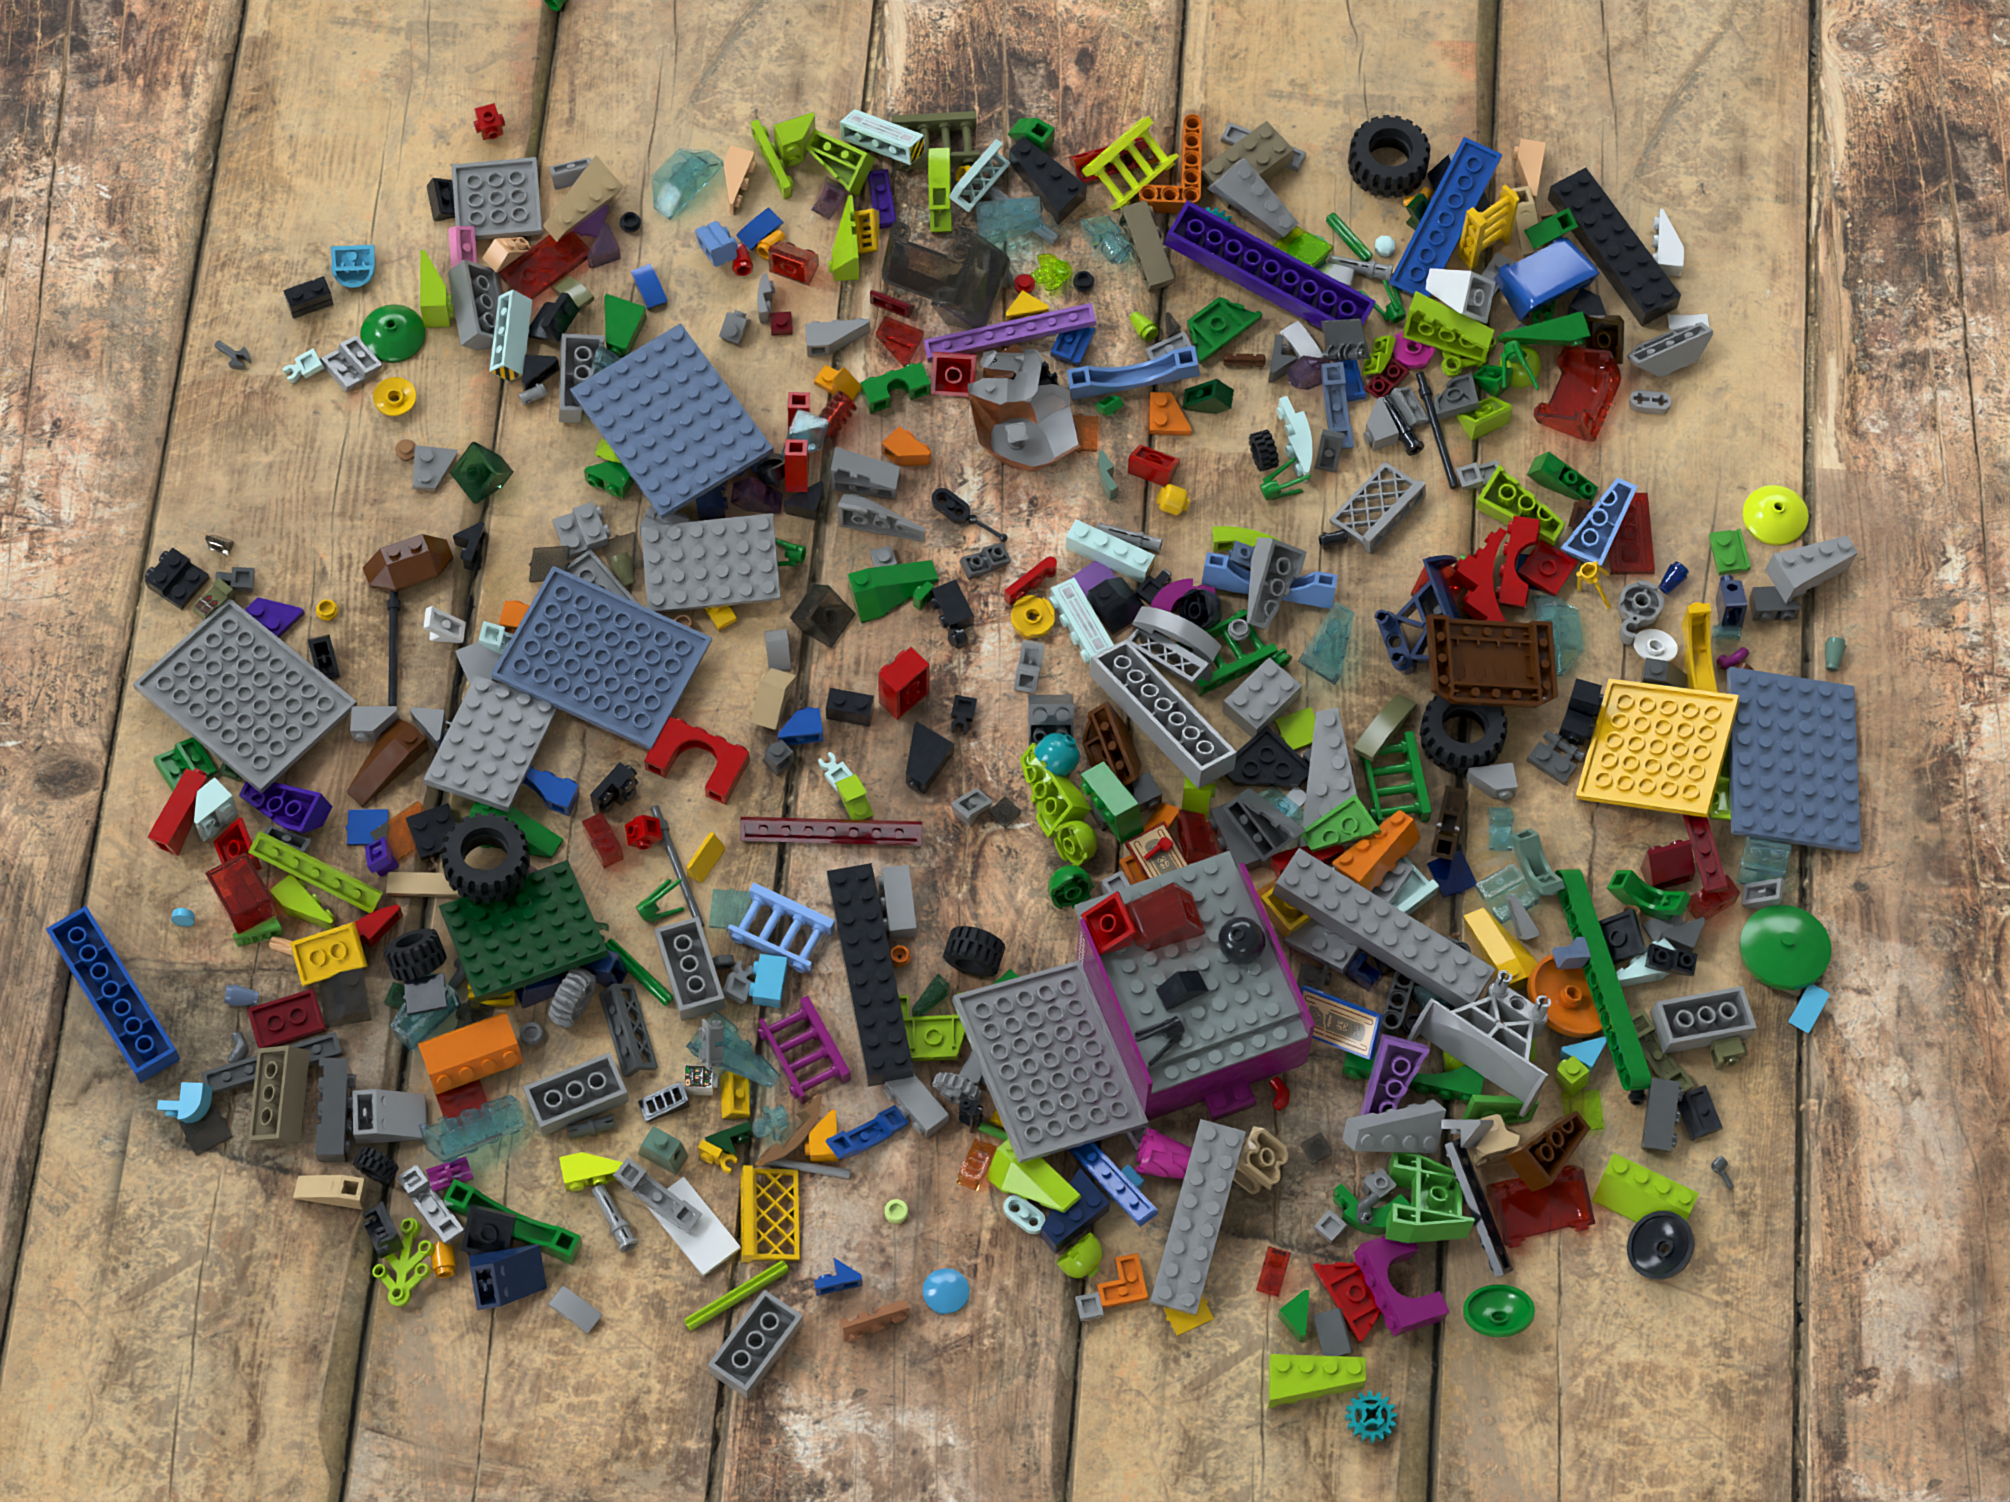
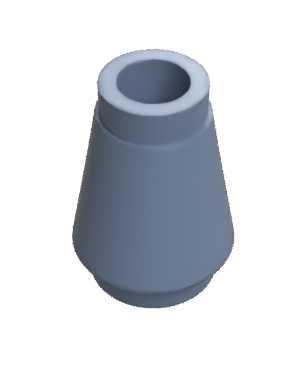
(240, 996)

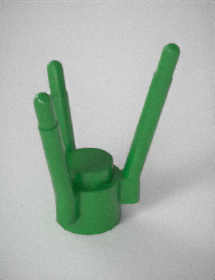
(1394, 311)
(1514, 354)
(1272, 490)
(794, 553)
(648, 907)

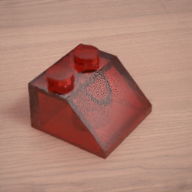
(793, 262)
(1194, 836)

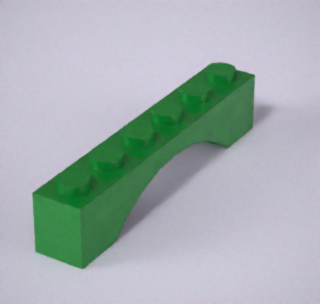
(1454, 1084)
(552, 1239)

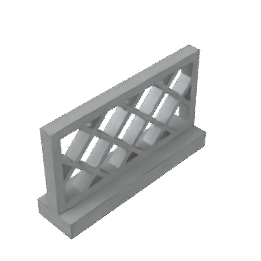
(1394, 513)

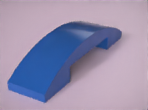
(867, 1135)

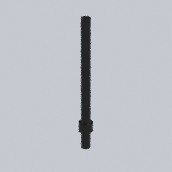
(1426, 394)
(393, 607)

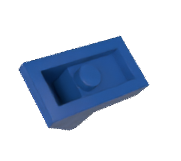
(844, 1279)

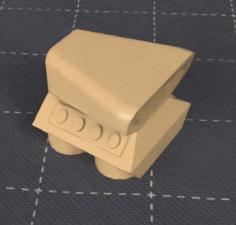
(1494, 1144)
(1260, 1161)

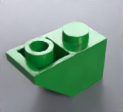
(1035, 131)
(1551, 228)
(610, 477)

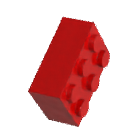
(903, 682)

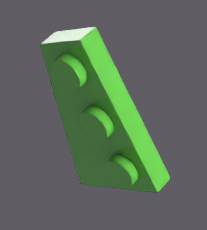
(1506, 1106)

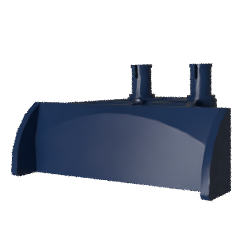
(1391, 625)

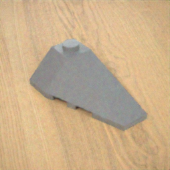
(865, 515)
(1272, 573)

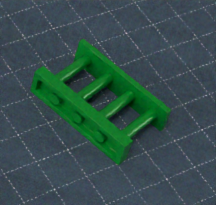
(1244, 663)
(1416, 785)

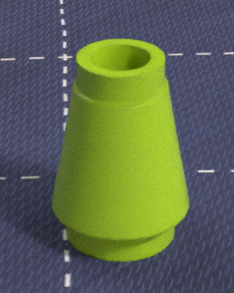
(1144, 327)

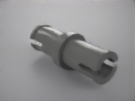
(591, 1127)

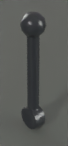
(973, 520)

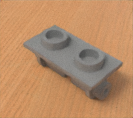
(710, 1052)

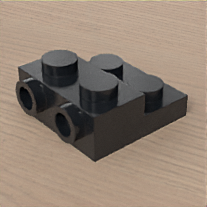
(175, 578)
(616, 787)
(488, 1230)

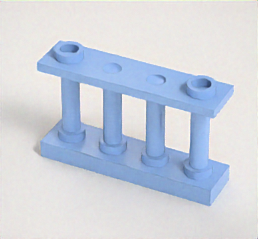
(782, 906)

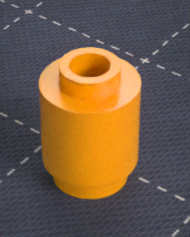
(443, 1260)

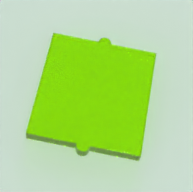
(1587, 1105)

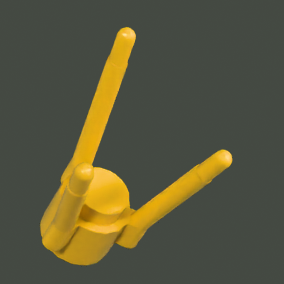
(1590, 574)

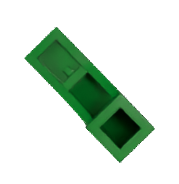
(1651, 901)
(1346, 1200)

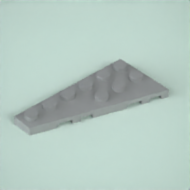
(1330, 768)
(1329, 947)

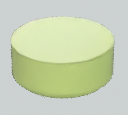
(896, 1211)

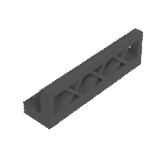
(1173, 652)
(623, 1029)

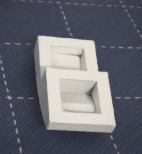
(1300, 341)

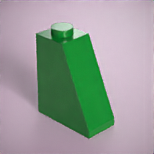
(622, 324)

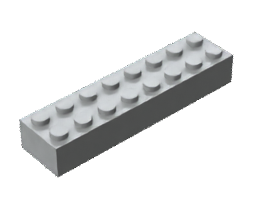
(1162, 713)
(1197, 1217)

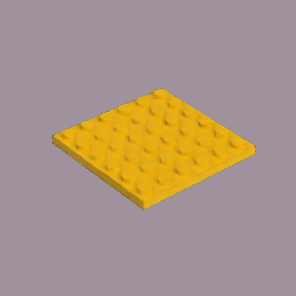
(1658, 747)

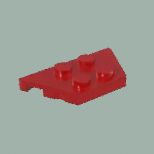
(1350, 1292)

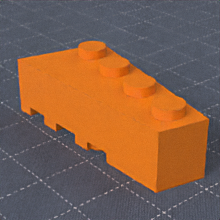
(1378, 853)

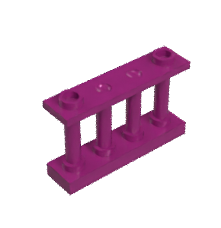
(816, 1031)

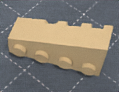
(587, 195)

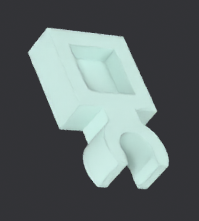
(306, 365)
(834, 771)

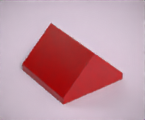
(952, 373)
(1152, 465)
(234, 842)
(1110, 924)

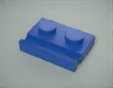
(1072, 345)

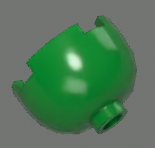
(1069, 886)

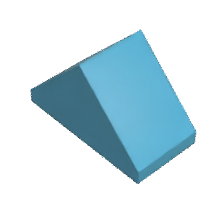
(1585, 1052)

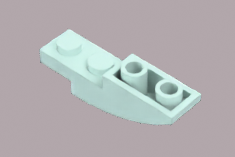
(1299, 437)

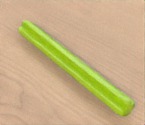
(736, 1295)

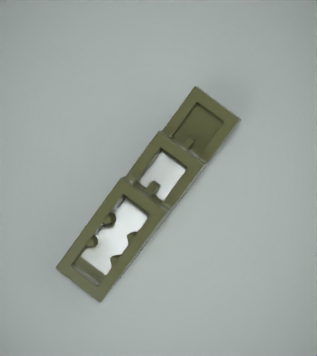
(1384, 727)

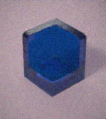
(1362, 973)

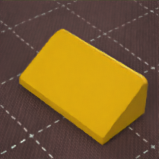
(705, 858)
(734, 1096)

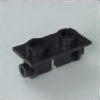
(971, 1113)

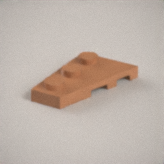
(865, 1322)

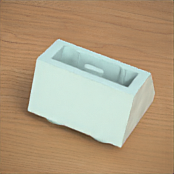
(213, 809)

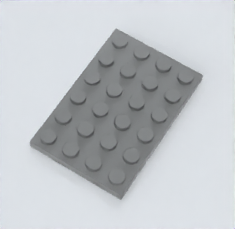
(710, 563)
(490, 744)

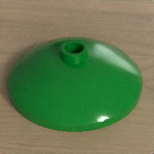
(393, 343)
(1499, 1311)

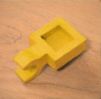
(711, 1153)

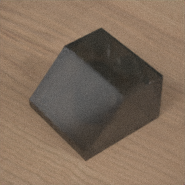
(822, 614)
(345, 998)

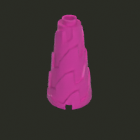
(1162, 1156)

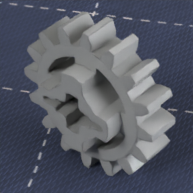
(956, 1087)

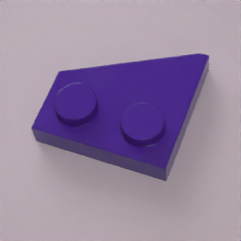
(274, 615)

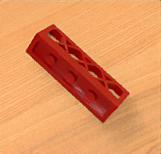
(1086, 157)

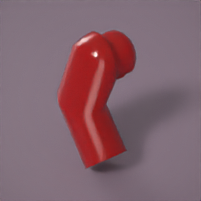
(1282, 1095)

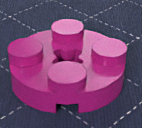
(1409, 359)

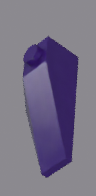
(289, 806)

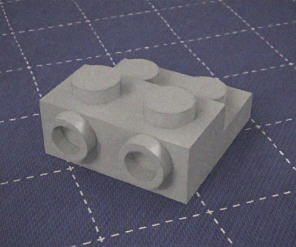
(582, 529)

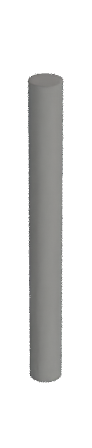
(810, 1167)

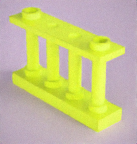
(1112, 155)

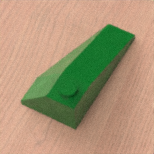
(1556, 332)

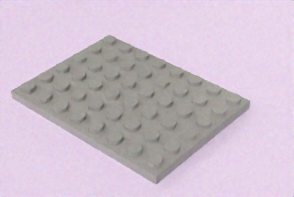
(245, 695)
(1049, 1061)

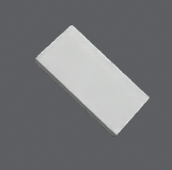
(708, 1241)

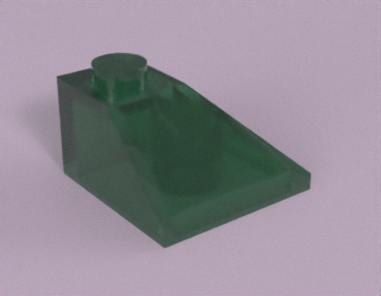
(480, 472)

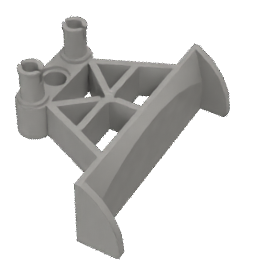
(1486, 1045)

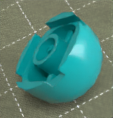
(1059, 753)

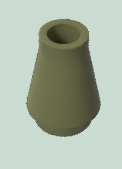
(623, 567)

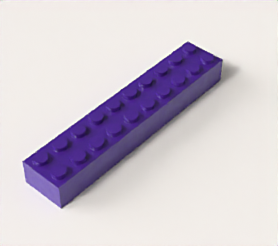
(1264, 268)

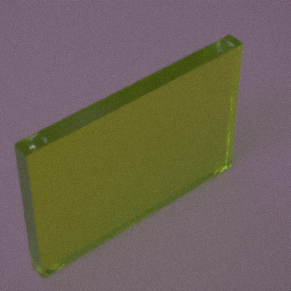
(1304, 246)

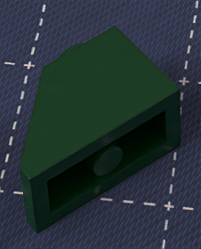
(1208, 397)

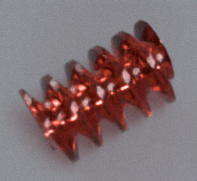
(836, 410)

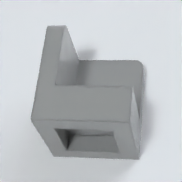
(1113, 883)

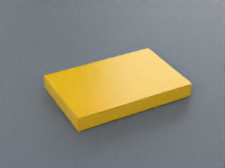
(328, 953)

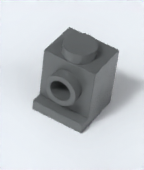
(776, 754)

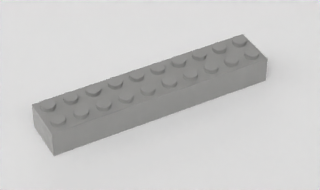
(1382, 930)

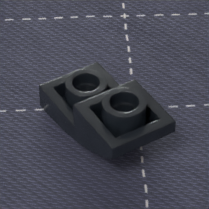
(1671, 961)

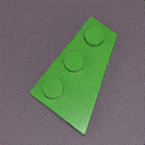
(1340, 825)

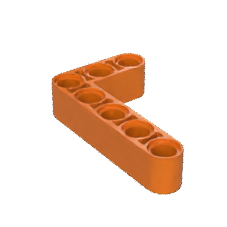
(1180, 194)

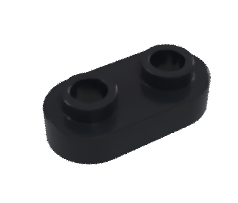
(951, 506)

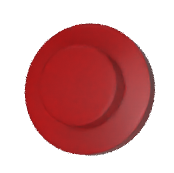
(1024, 282)

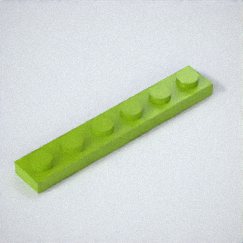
(315, 872)

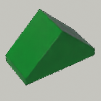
(1490, 379)
(1295, 1315)

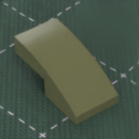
(575, 289)

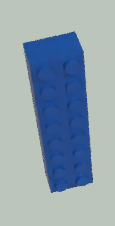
(113, 994)

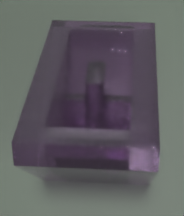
(604, 248)

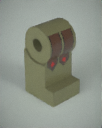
(213, 599)

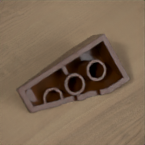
(390, 756)

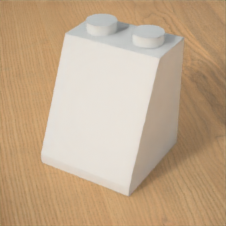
(1463, 291)

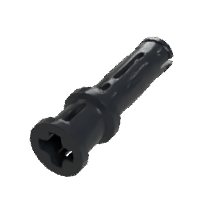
(1406, 432)

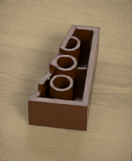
(1547, 1152)

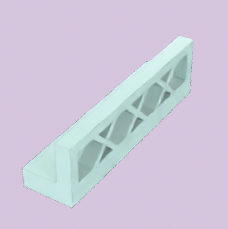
(976, 171)

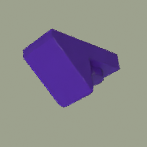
(380, 857)

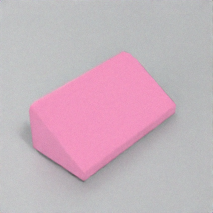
(462, 244)

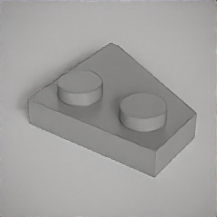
(430, 466)

